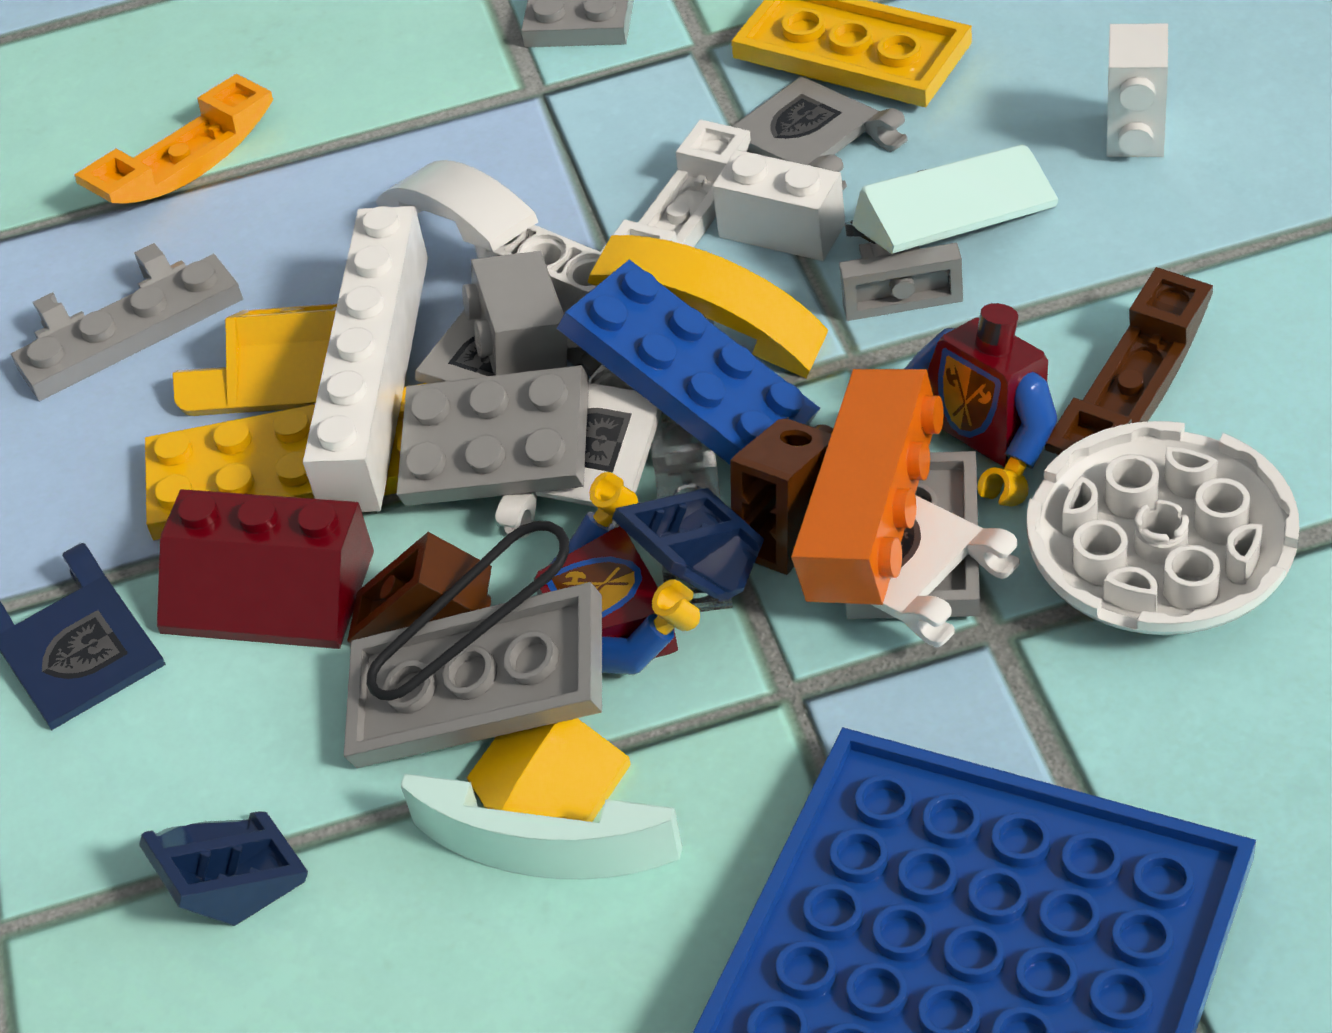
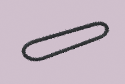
(482, 627)

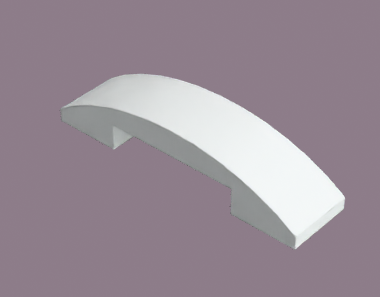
(687, 201)
(479, 205)

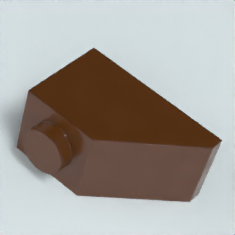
(415, 583)

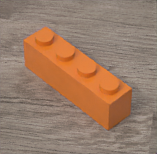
(867, 487)

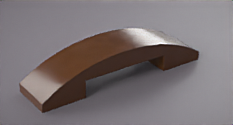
(1143, 362)

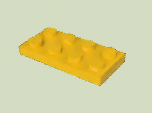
(855, 45)

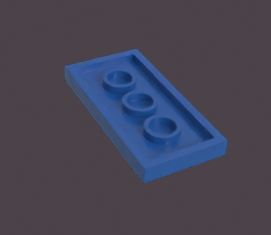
(681, 361)

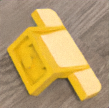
(270, 363)

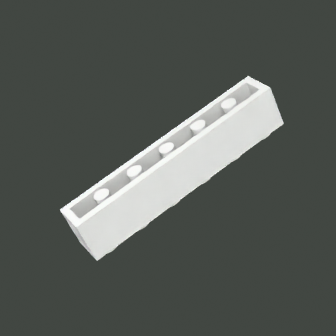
(367, 358)

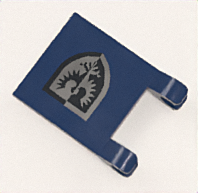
(78, 646)

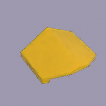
(549, 771)

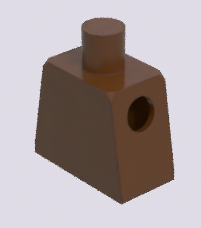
(775, 483)

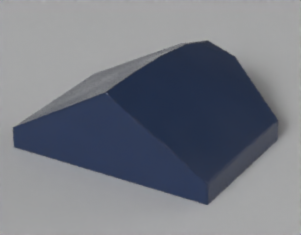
(695, 540)
(225, 866)

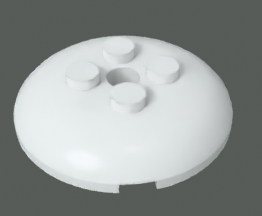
(1162, 528)

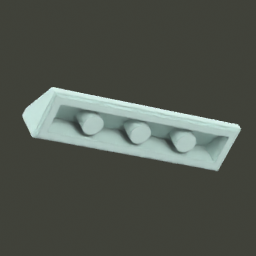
(953, 199)

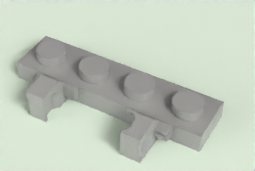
(163, 305)

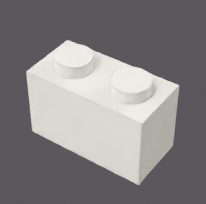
(1137, 90)
(779, 205)

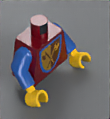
(992, 396)
(635, 611)

